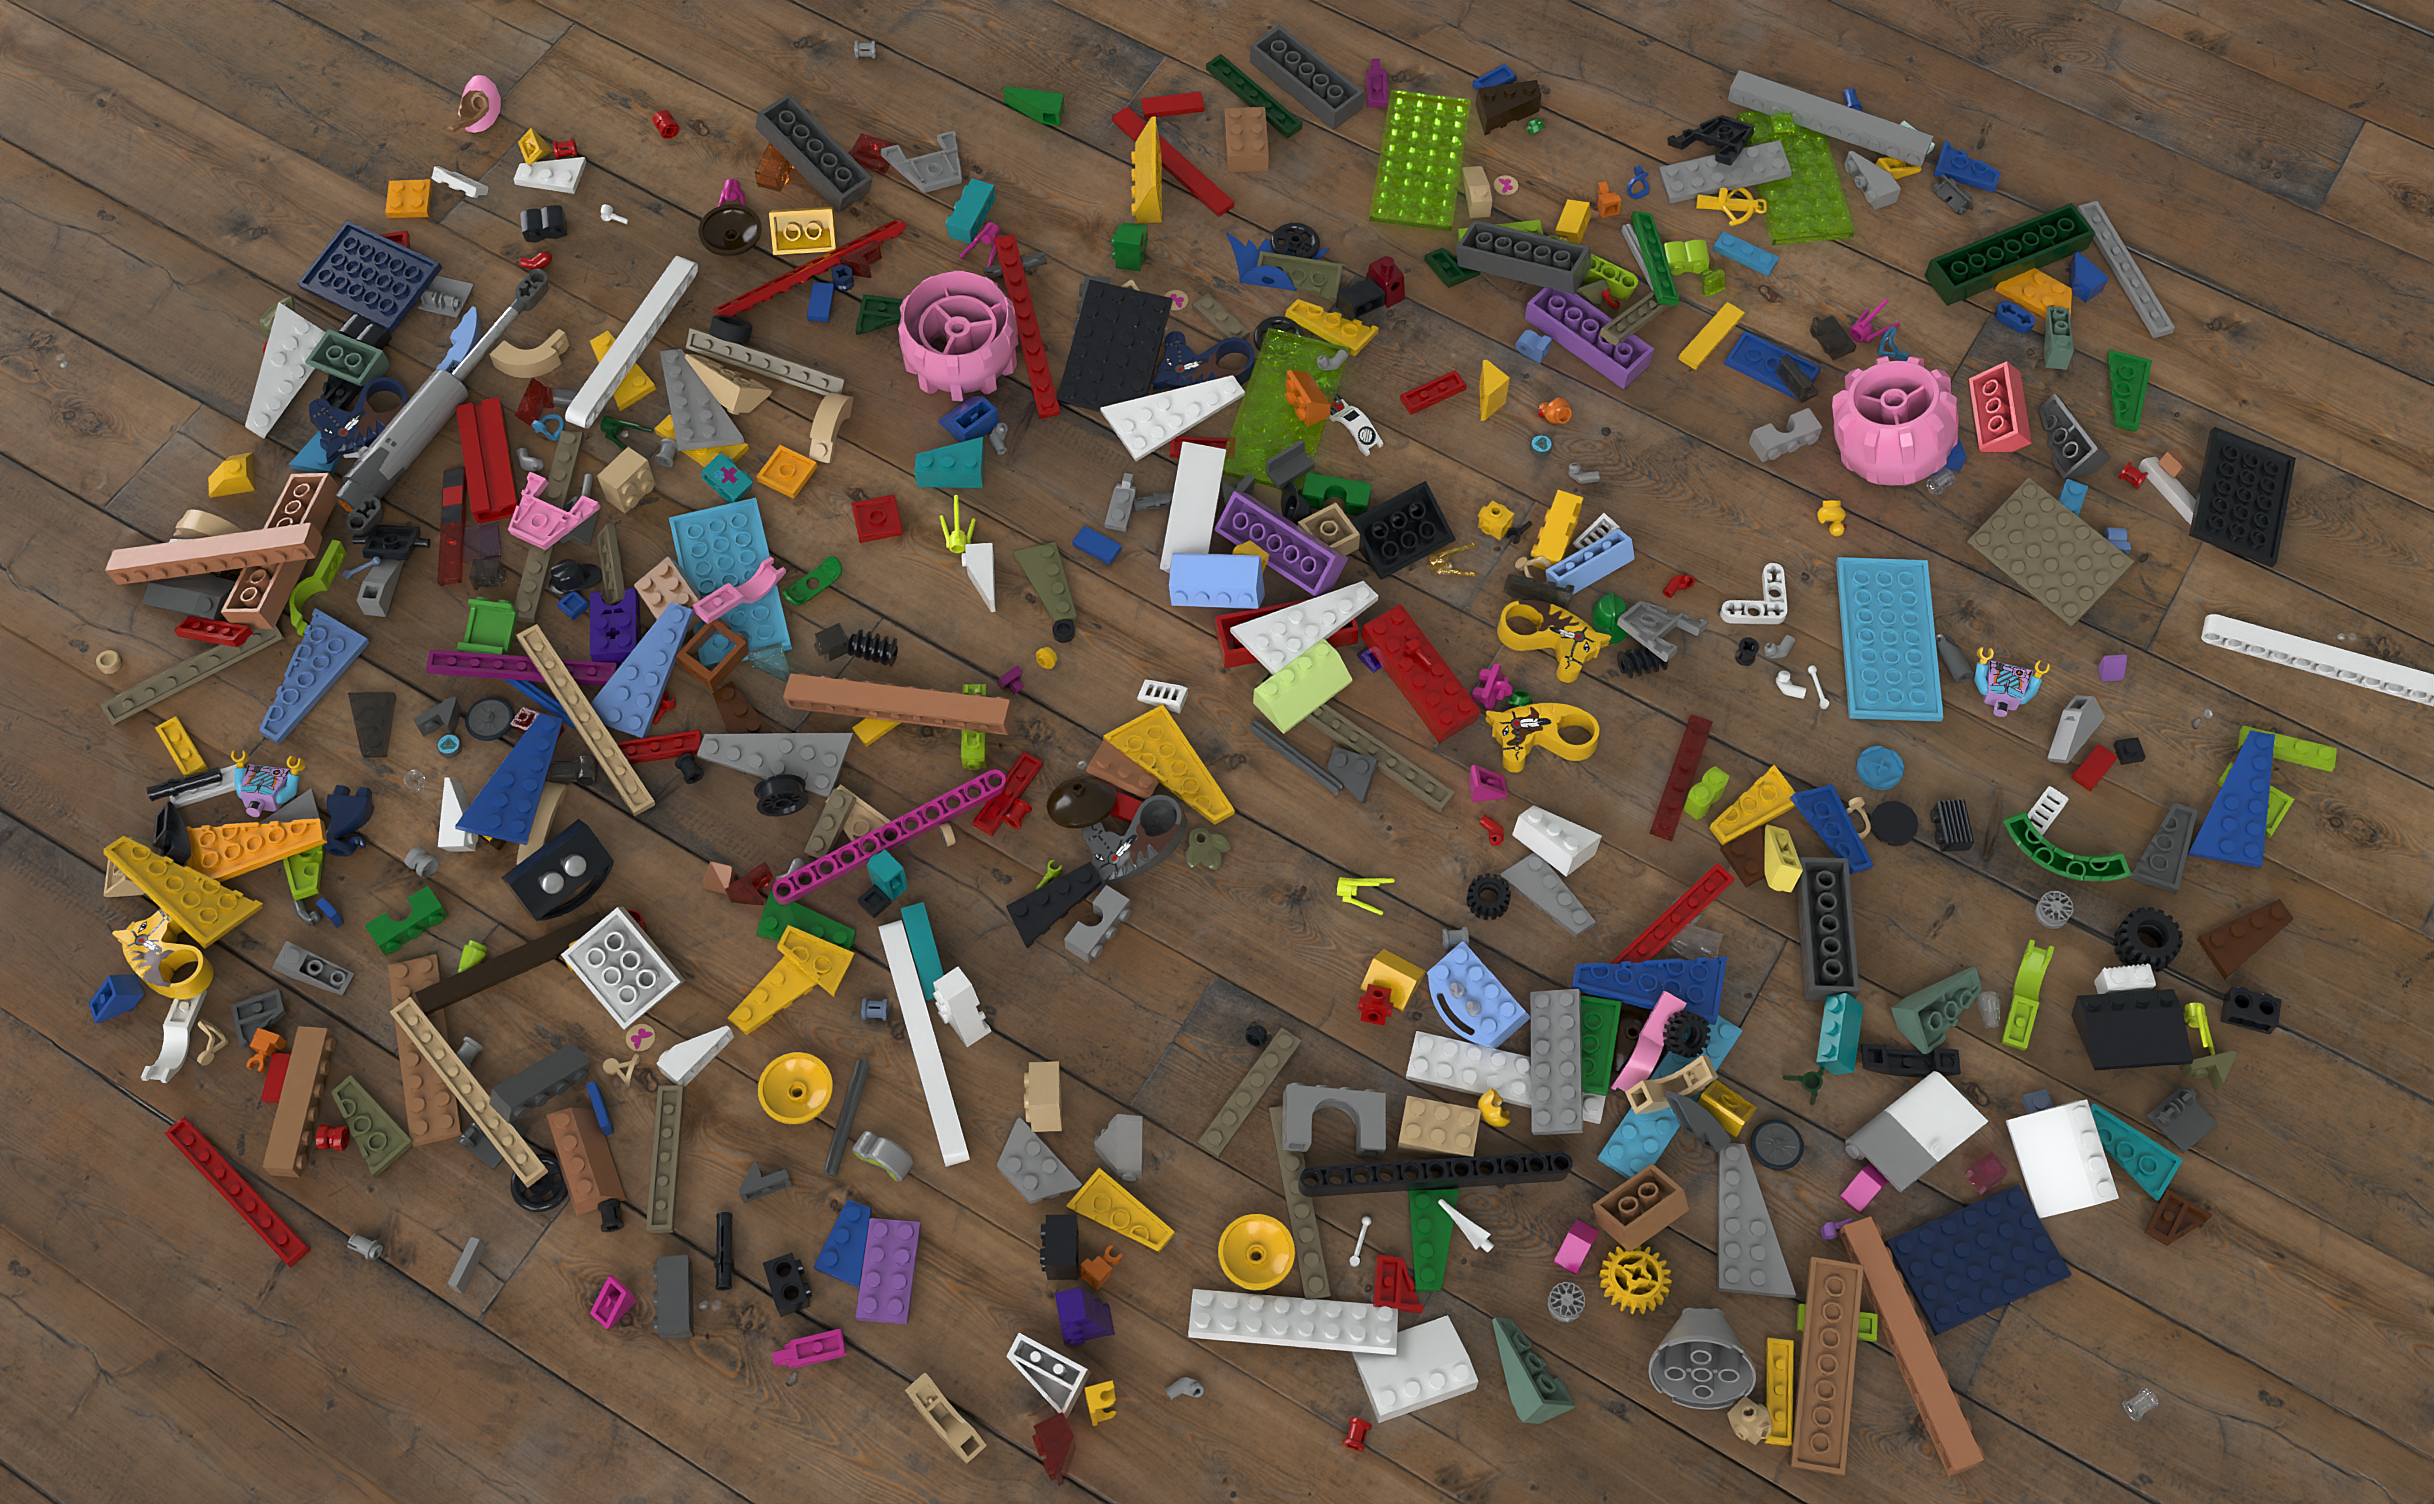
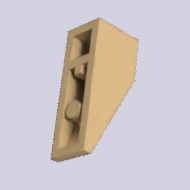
(1477, 192)

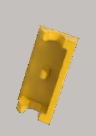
(1574, 221)
(1098, 1398)

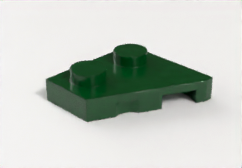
(1447, 269)
(877, 313)

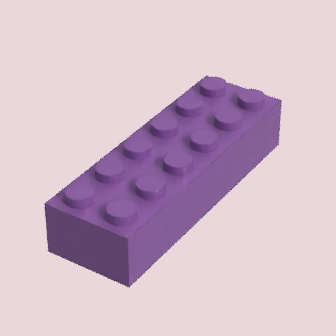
(1577, 328)
(1290, 547)

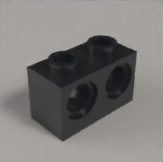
(2250, 1014)
(782, 1286)

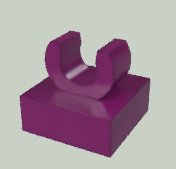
(1012, 680)

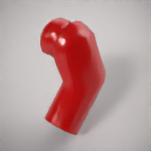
(538, 262)
(1678, 582)
(1496, 831)

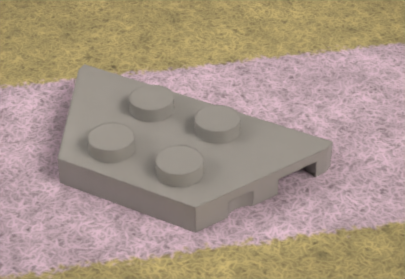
(1034, 1167)

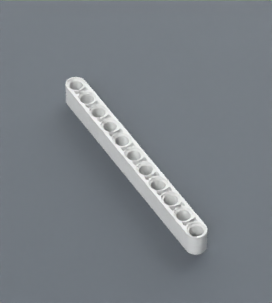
(631, 342)
(2319, 658)
(924, 1044)

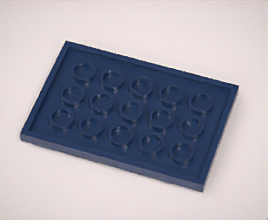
(369, 275)
(1977, 1259)

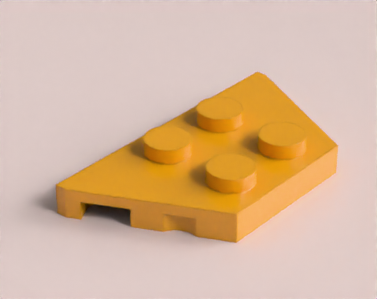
(2036, 291)

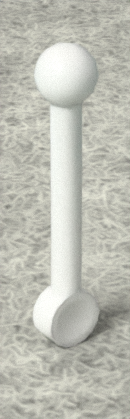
(1824, 703)
(1354, 1260)

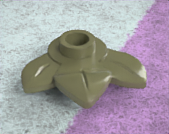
(1208, 851)

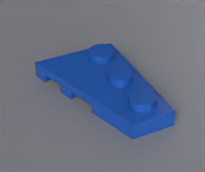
(1965, 170)
(845, 1247)

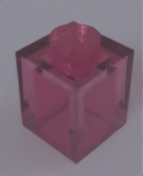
(1986, 1173)

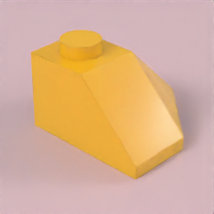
(233, 476)

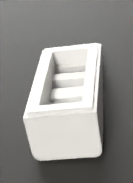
(1604, 521)
(1172, 689)
(2053, 800)

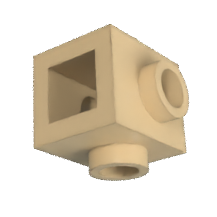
(1750, 1420)

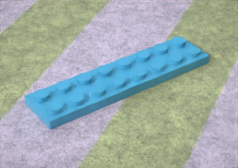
(1644, 1137)

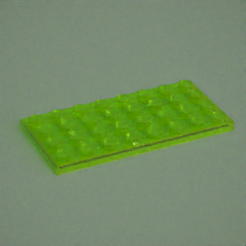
(1420, 160)
(1810, 201)
(1265, 418)

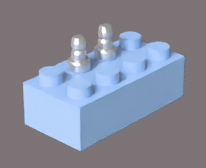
(1475, 998)

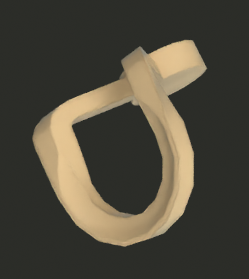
(1523, 563)
(1857, 803)
(208, 1055)
(612, 1066)

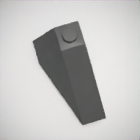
(2072, 444)
(190, 597)

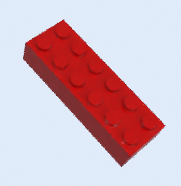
(1235, 653)
(1429, 689)

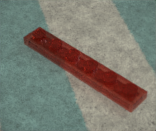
(1681, 777)

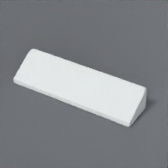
(2169, 488)

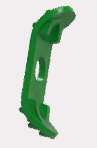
(825, 573)

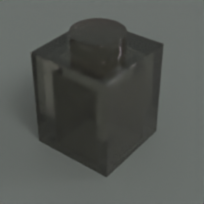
(831, 642)

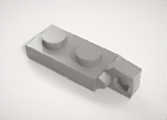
(1121, 505)

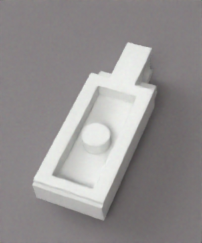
(459, 182)

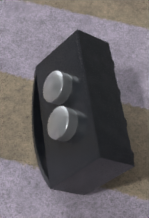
(559, 871)

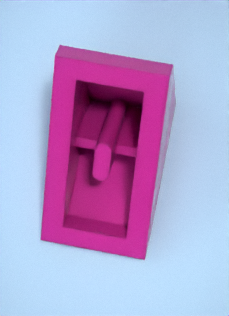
(1486, 784)
(1864, 1188)
(1576, 1246)
(612, 1302)

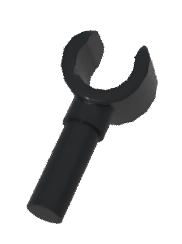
(1514, 531)

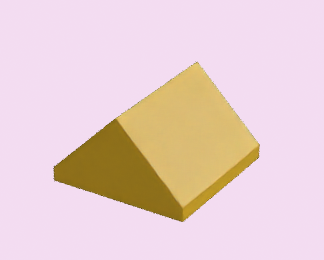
(1492, 389)
(1394, 973)
(1727, 1107)

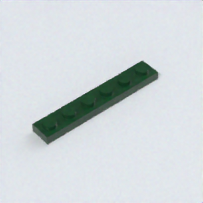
(1254, 95)

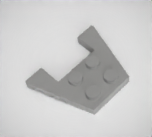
(929, 170)
(1651, 623)

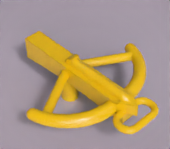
(1726, 204)

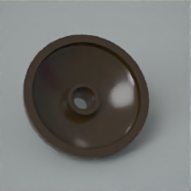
(730, 230)
(1081, 802)
(1630, 1019)

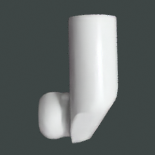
(1787, 687)

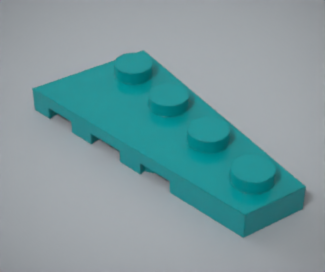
(2136, 1153)

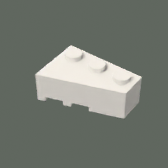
(1556, 839)
(958, 1006)
(1050, 1373)

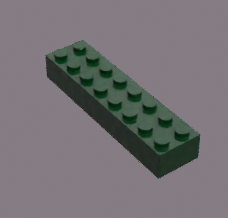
(2009, 254)

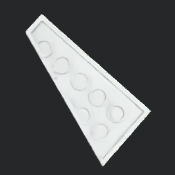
(282, 368)

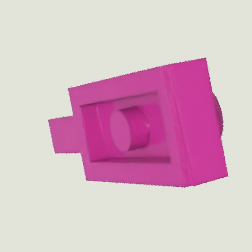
(811, 1350)

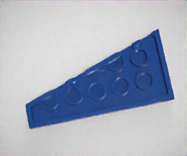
(512, 795)
(2238, 815)
(1641, 984)

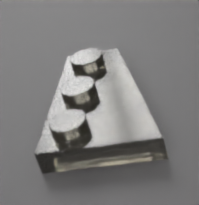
(1530, 589)
(373, 721)

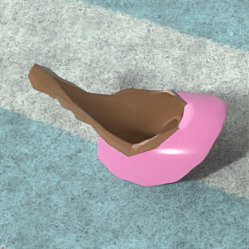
(478, 105)

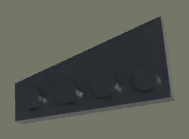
(1046, 905)

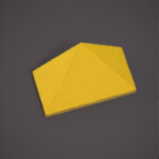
(533, 147)

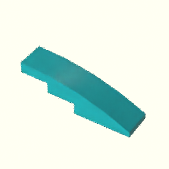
(922, 947)

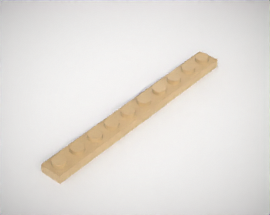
(586, 720)
(468, 1092)

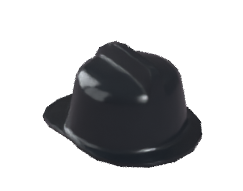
(1293, 505)
(572, 576)

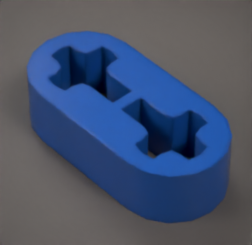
(2014, 317)

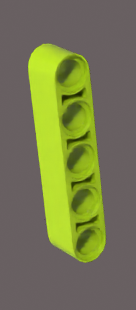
(1621, 282)

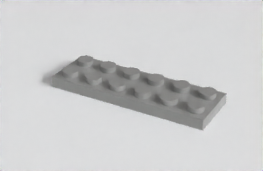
(1707, 176)
(1556, 1062)

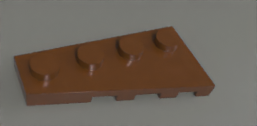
(738, 713)

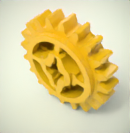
(1642, 1260)

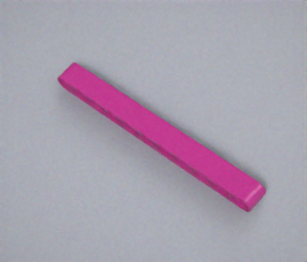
(877, 836)

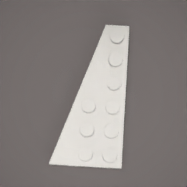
(1161, 417)
(1291, 631)

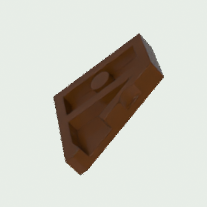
(1746, 856)

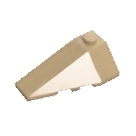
(727, 386)

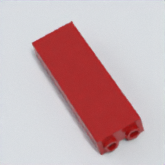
(487, 460)

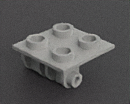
(445, 296)

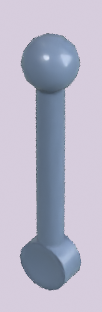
(375, 561)

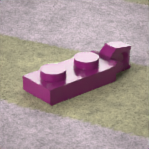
(1376, 86)

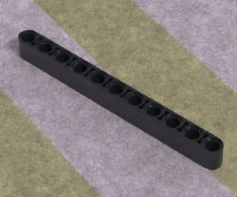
(1426, 1181)

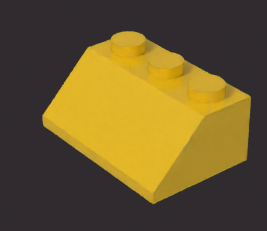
(803, 230)

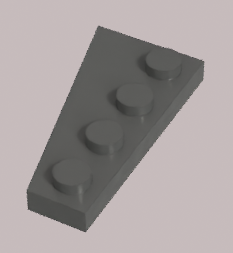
(2167, 852)

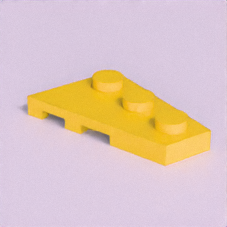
(816, 957)

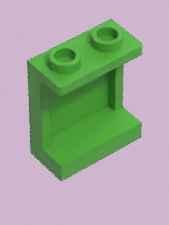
(489, 627)

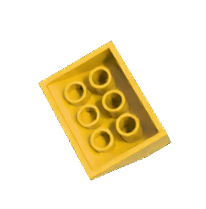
(1147, 176)

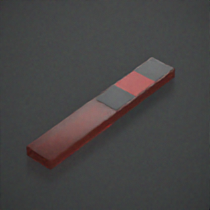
(452, 526)

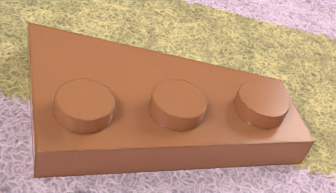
(1121, 771)

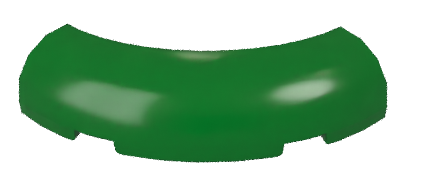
(2063, 862)

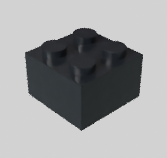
(1061, 1246)

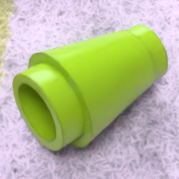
(472, 955)

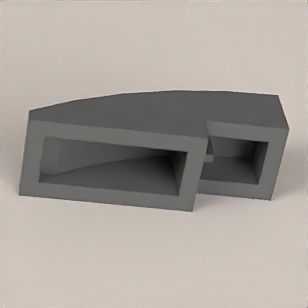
(1698, 1122)

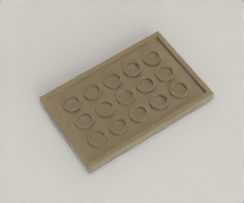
(2050, 553)

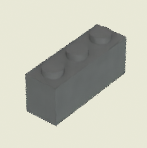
(673, 1297)

